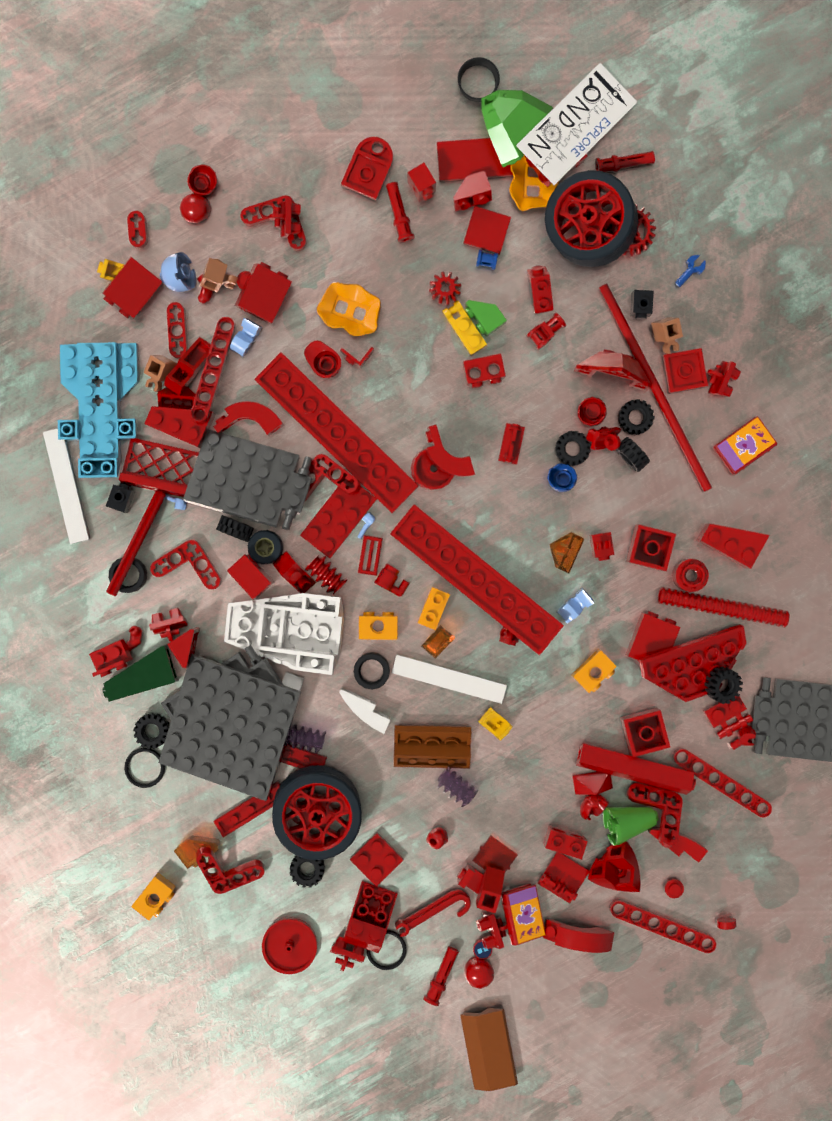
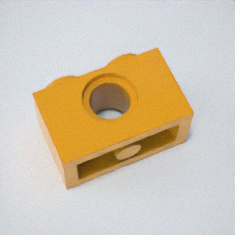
(433, 608)
(390, 629)
(583, 676)
(145, 905)

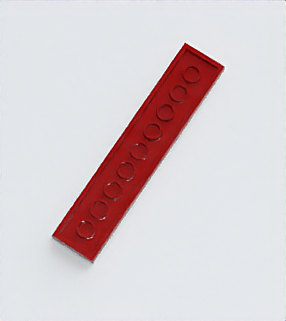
(336, 432)
(477, 579)

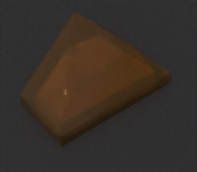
(565, 551)
(438, 641)

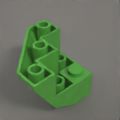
(509, 118)

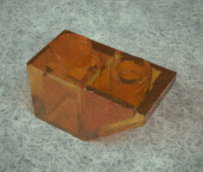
(187, 850)

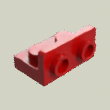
(110, 657)

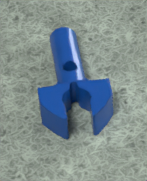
(690, 270)

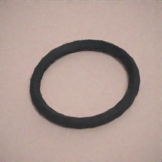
(127, 771)
(394, 965)

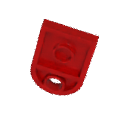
(368, 169)

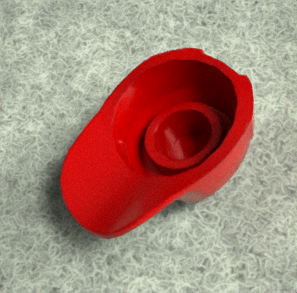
(322, 359)

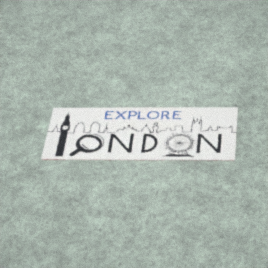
(576, 124)

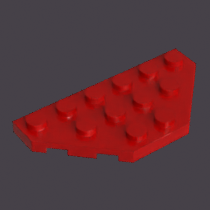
(685, 667)

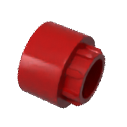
(699, 580)

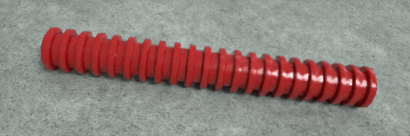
(724, 607)

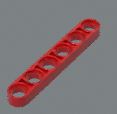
(209, 369)
(722, 782)
(661, 929)

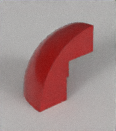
(617, 869)

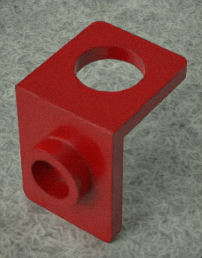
(351, 360)

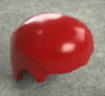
(202, 180)
(195, 208)
(592, 411)
(593, 806)
(479, 972)

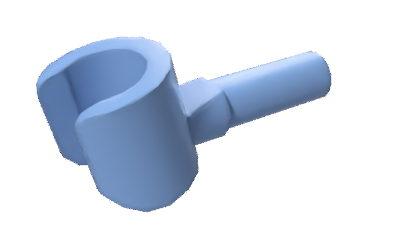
(179, 503)
(368, 519)

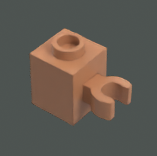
(215, 276)
(667, 331)
(158, 368)

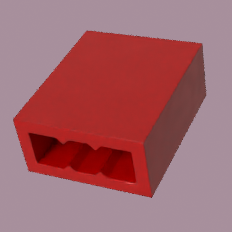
(131, 288)
(263, 292)
(652, 636)

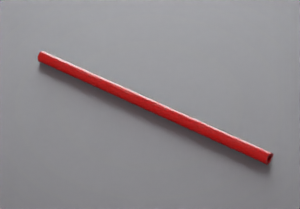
(655, 388)

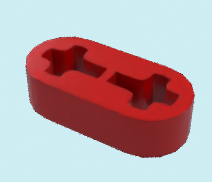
(142, 229)

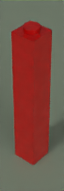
(635, 769)

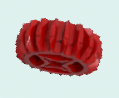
(648, 228)

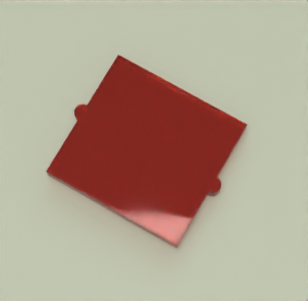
(495, 855)

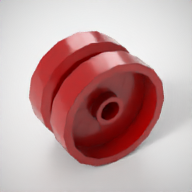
(424, 476)

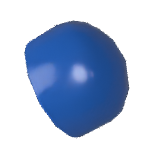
(562, 477)

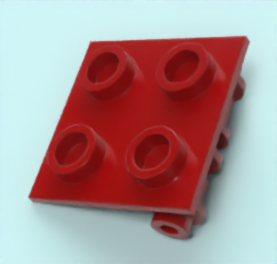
(563, 877)

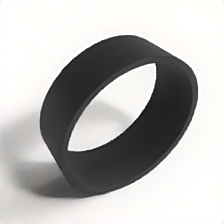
(478, 61)

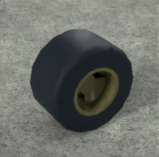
(261, 542)

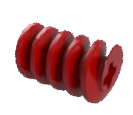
(326, 574)

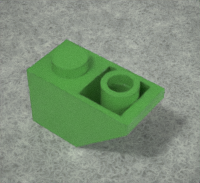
(486, 315)

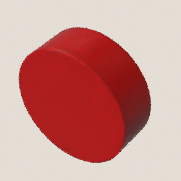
(726, 923)

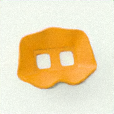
(519, 186)
(355, 297)

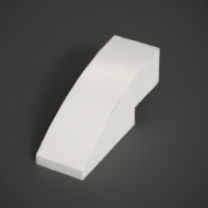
(365, 710)

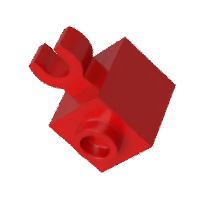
(602, 546)

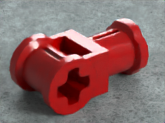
(544, 333)

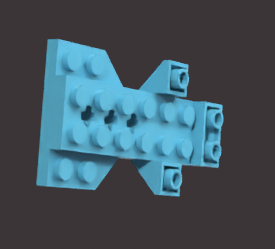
(100, 426)

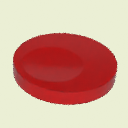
(289, 945)

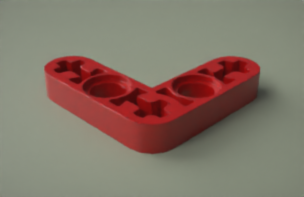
(255, 219)
(320, 473)
(185, 557)
(667, 809)
(221, 876)

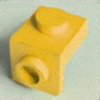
(108, 269)
(495, 724)

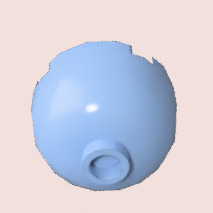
(177, 273)

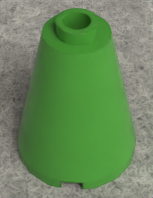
(628, 822)

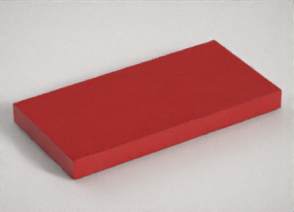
(469, 157)

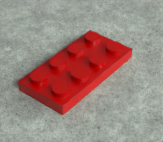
(337, 519)

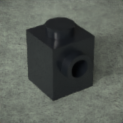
(641, 304)
(120, 498)

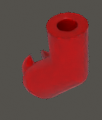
(205, 294)
(135, 637)

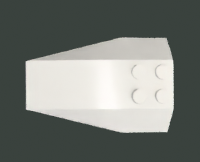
(290, 630)

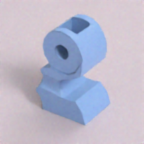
(246, 337)
(575, 605)

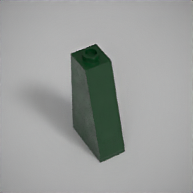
(146, 674)

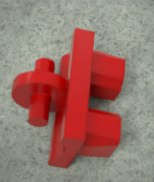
(287, 210)
(721, 377)
(604, 438)
(168, 627)
(495, 928)
(339, 949)

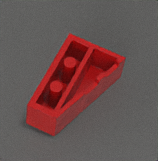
(179, 423)
(733, 543)

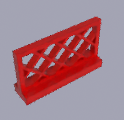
(155, 483)

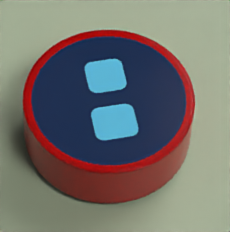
(481, 952)

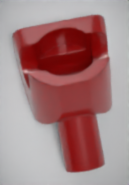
(745, 737)

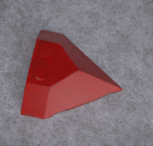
(617, 365)

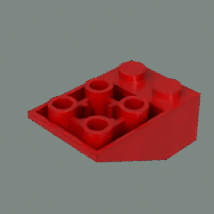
(370, 917)

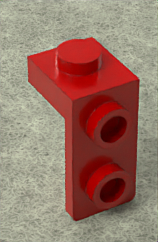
(541, 289)
(470, 877)

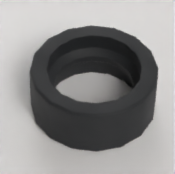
(142, 575)
(357, 673)

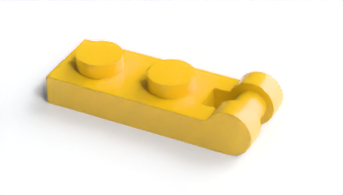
(464, 328)

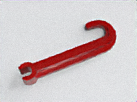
(432, 909)

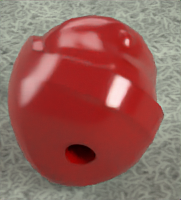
(437, 837)

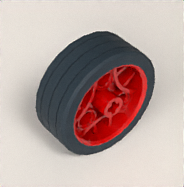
(591, 218)
(317, 812)

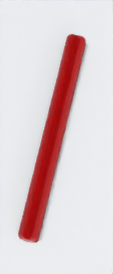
(136, 543)

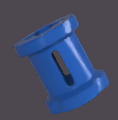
(487, 259)

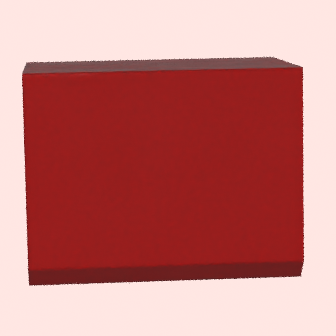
(185, 646)

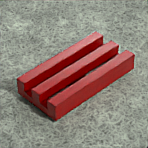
(367, 571)

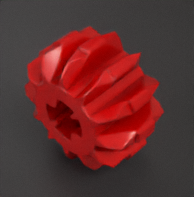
(437, 287)

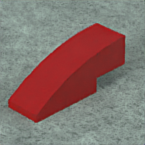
(188, 366)
(684, 843)

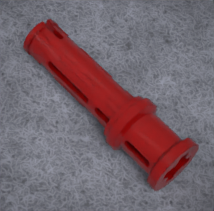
(616, 163)
(401, 220)
(438, 984)

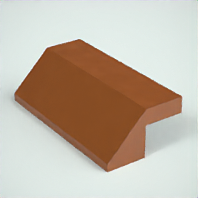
(432, 746)
(489, 1049)

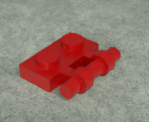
(720, 713)

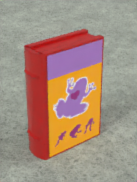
(745, 445)
(523, 914)

